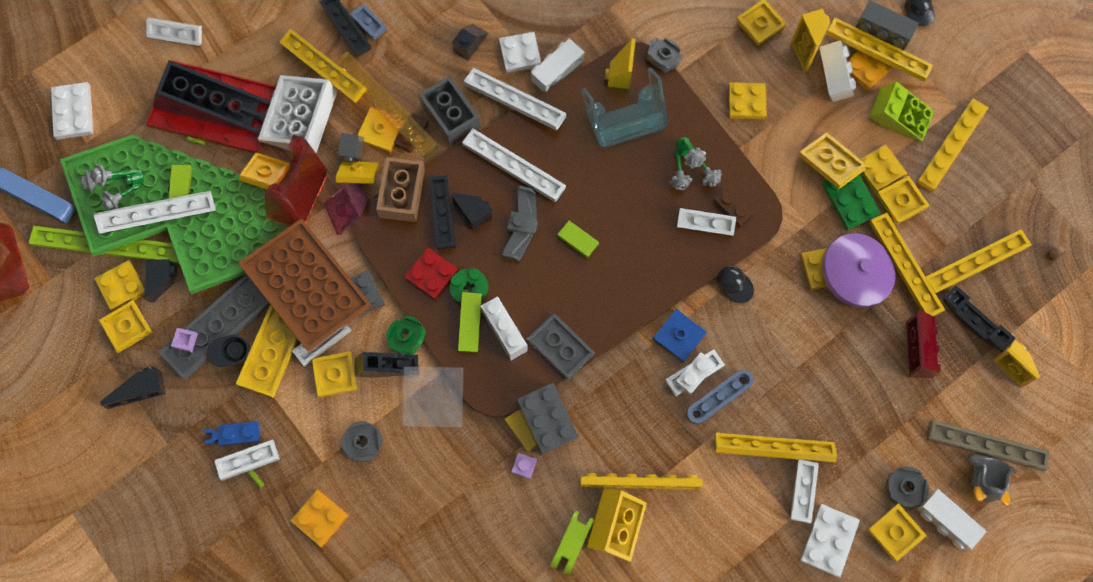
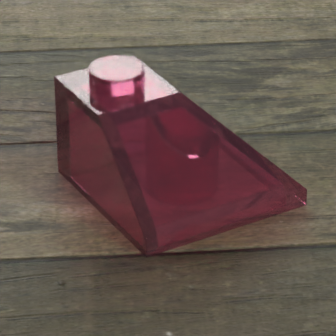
(346, 205)

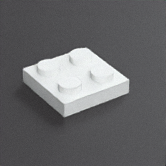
(520, 52)

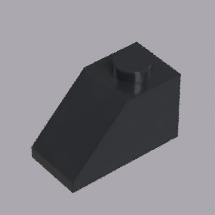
(468, 41)
(472, 209)
(158, 278)

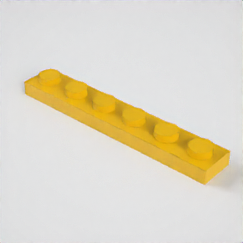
(879, 49)
(323, 65)
(952, 145)
(978, 261)
(906, 265)
(775, 447)
(649, 482)

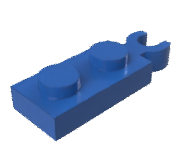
(235, 434)

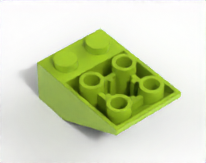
(901, 111)

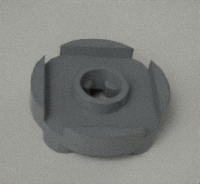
(655, 54)
(353, 434)
(898, 494)

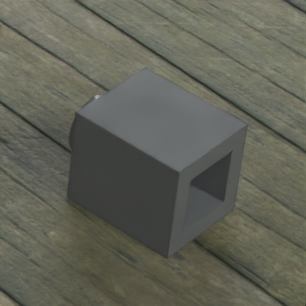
(350, 147)

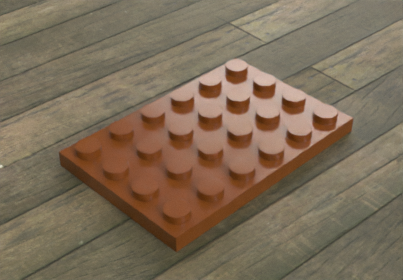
(305, 285)

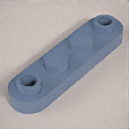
(720, 397)

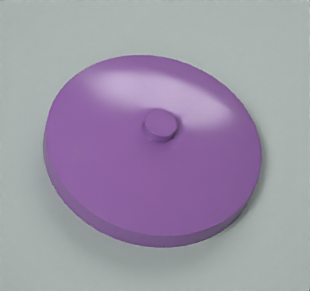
(858, 270)

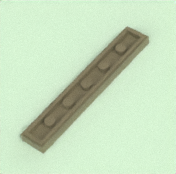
(988, 445)

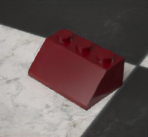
(922, 345)

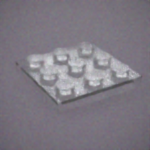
(433, 397)

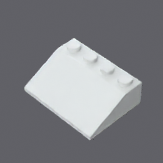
(298, 108)

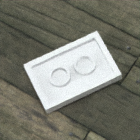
(72, 110)
(830, 540)

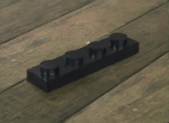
(346, 26)
(442, 212)

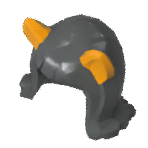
(990, 478)

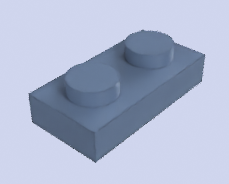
(368, 22)

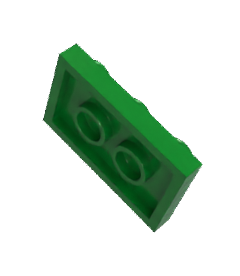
(852, 202)

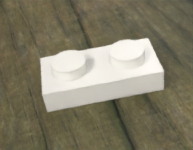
(695, 373)

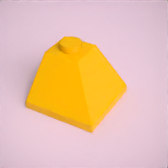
(621, 67)
(1017, 364)

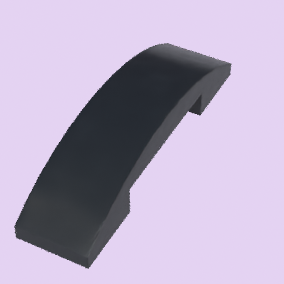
(976, 321)

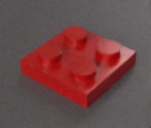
(431, 273)

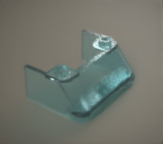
(630, 121)

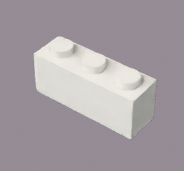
(557, 65)
(837, 71)
(504, 328)
(951, 520)

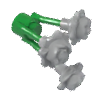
(693, 158)
(100, 176)

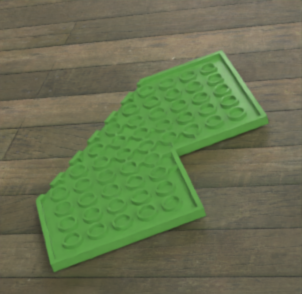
(205, 242)

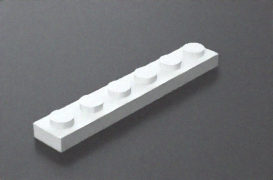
(515, 99)
(514, 165)
(154, 211)

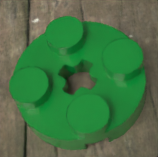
(471, 277)
(412, 342)

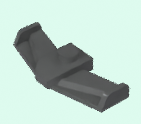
(522, 224)

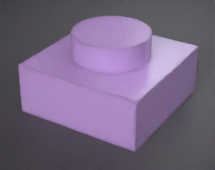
(184, 340)
(524, 466)

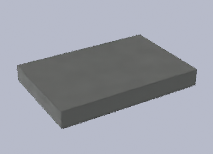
(560, 346)

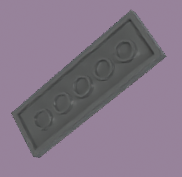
(223, 318)

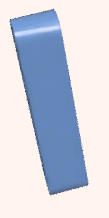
(36, 196)

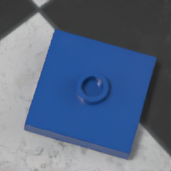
(679, 335)

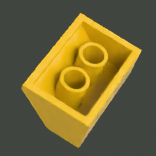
(809, 36)
(617, 524)

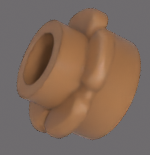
(1056, 251)

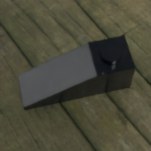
(383, 364)
(139, 387)

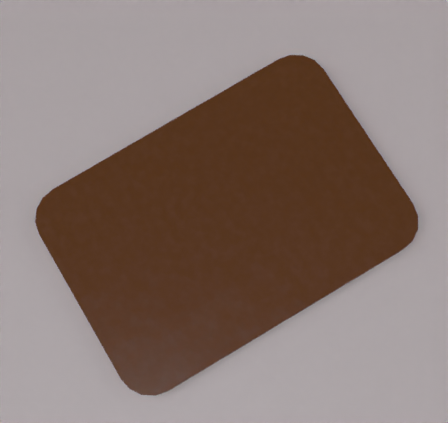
(611, 194)

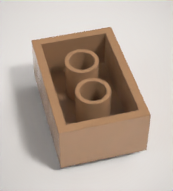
(400, 189)

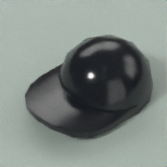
(920, 11)
(735, 284)
(228, 351)

